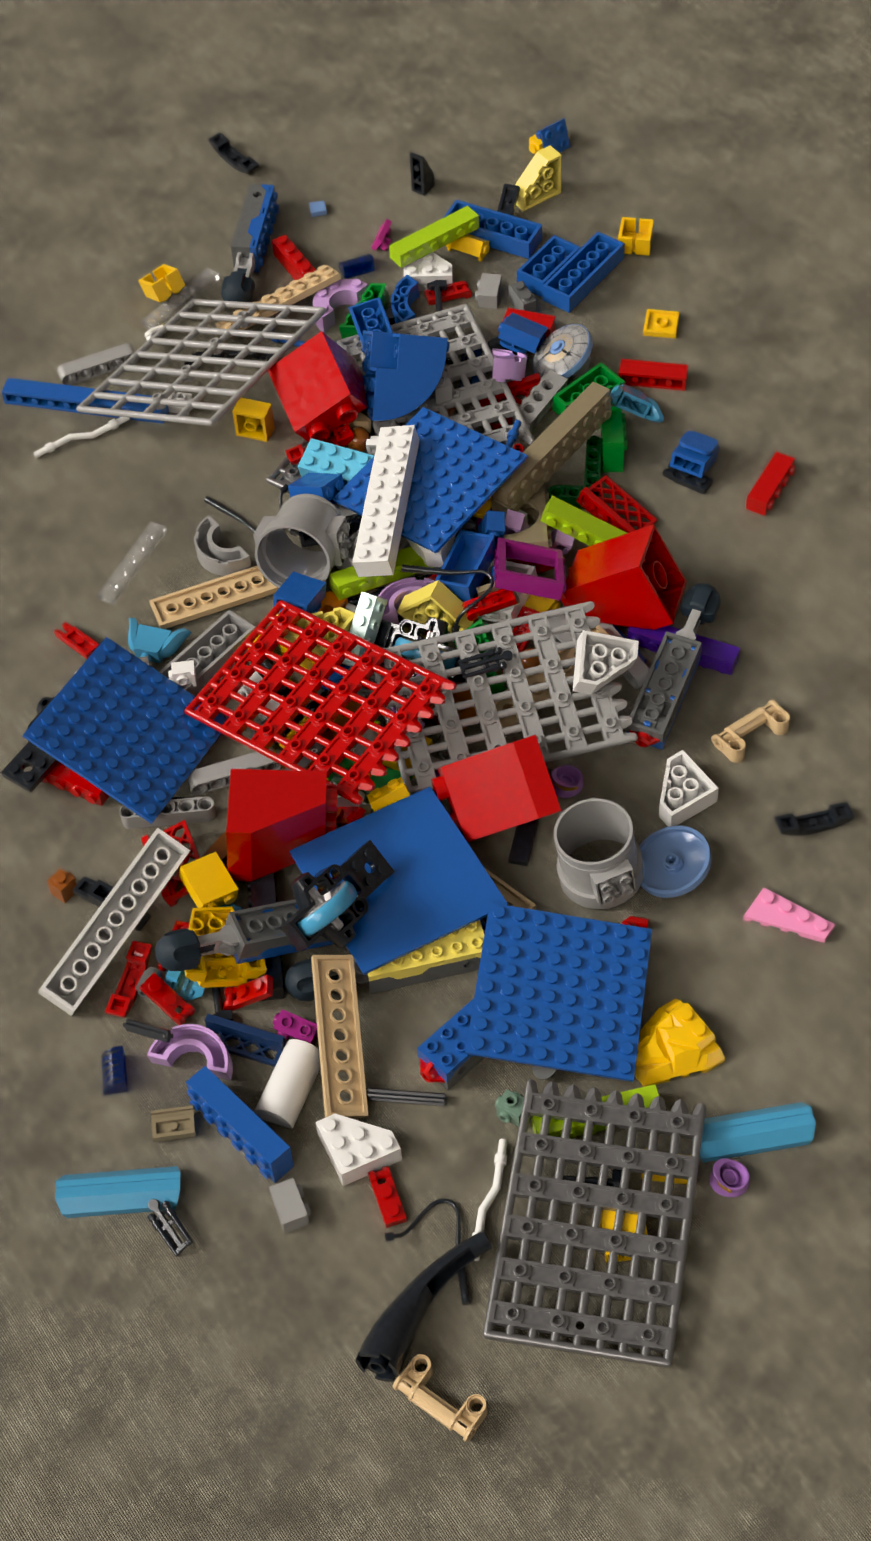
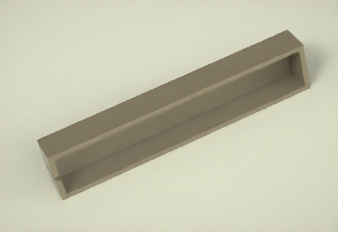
(554, 447)

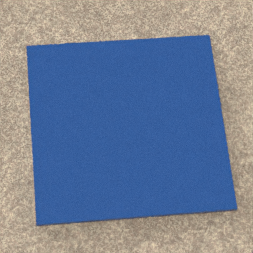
(450, 479)
(124, 730)
(434, 883)
(560, 992)

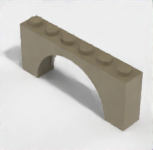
(539, 532)

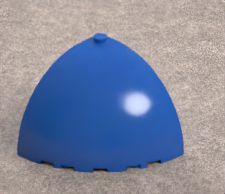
(400, 371)

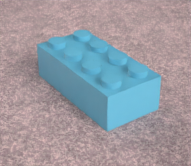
(332, 459)

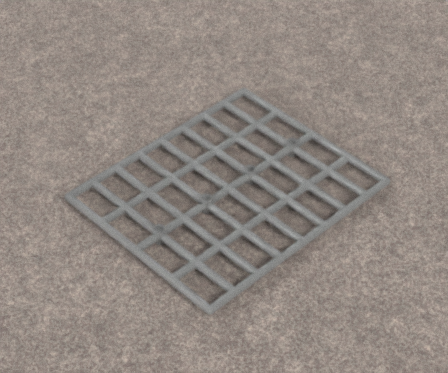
(188, 373)

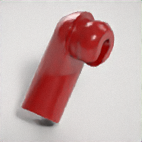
(636, 921)

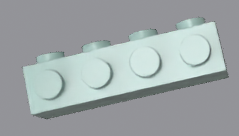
(366, 621)

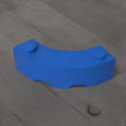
(404, 295)

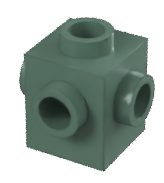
(509, 1107)

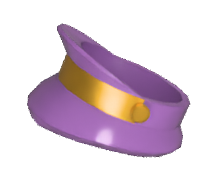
(567, 781)
(729, 1178)

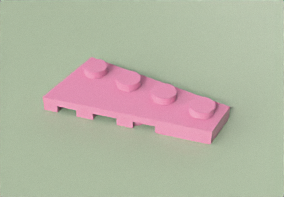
(781, 913)

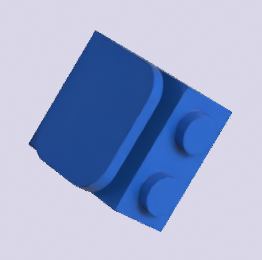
(521, 334)
(695, 453)
(318, 484)
(301, 592)

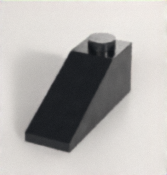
(421, 174)

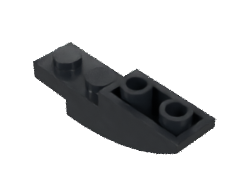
(97, 892)

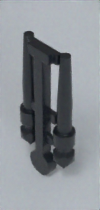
(507, 655)
(154, 1205)

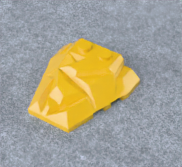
(216, 968)
(675, 1045)

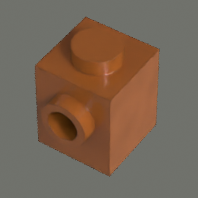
(62, 885)

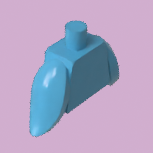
(636, 403)
(154, 641)

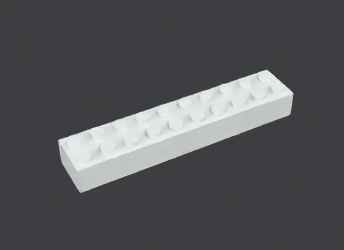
(386, 501)
(113, 922)

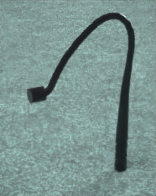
(227, 511)
(427, 570)
(463, 1285)

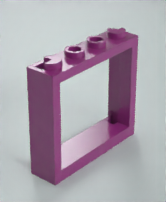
(528, 583)

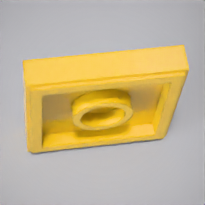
(661, 323)

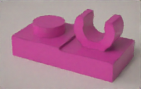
(380, 239)

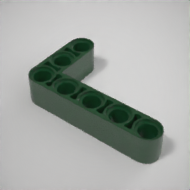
(592, 474)

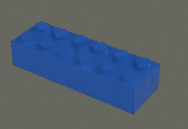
(504, 230)
(583, 272)
(239, 1124)

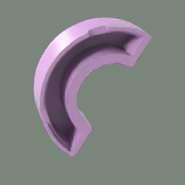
(335, 295)
(508, 365)
(516, 522)
(395, 593)
(193, 1039)

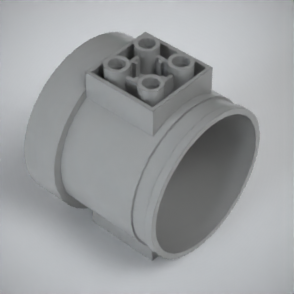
(318, 518)
(601, 882)

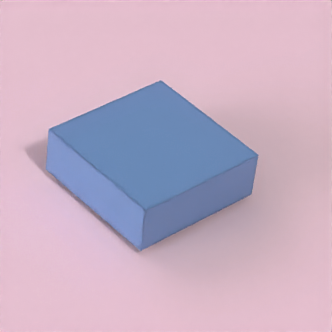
(317, 208)

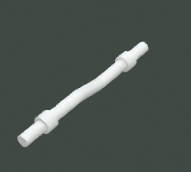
(50, 447)
(500, 1161)

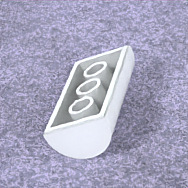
(289, 1084)

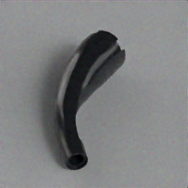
(396, 1328)

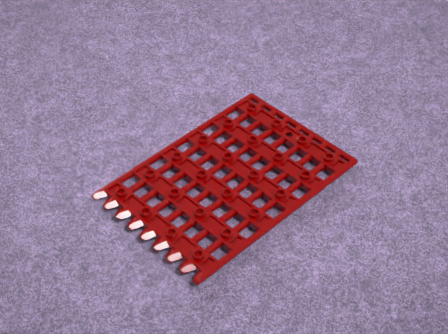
(299, 746)

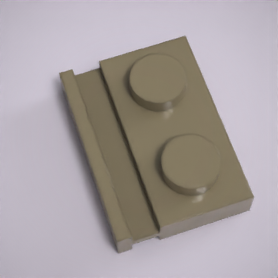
(173, 1123)

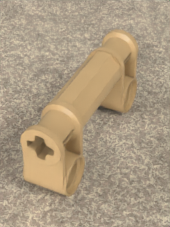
(730, 740)
(413, 1385)

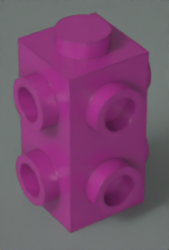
(295, 1027)

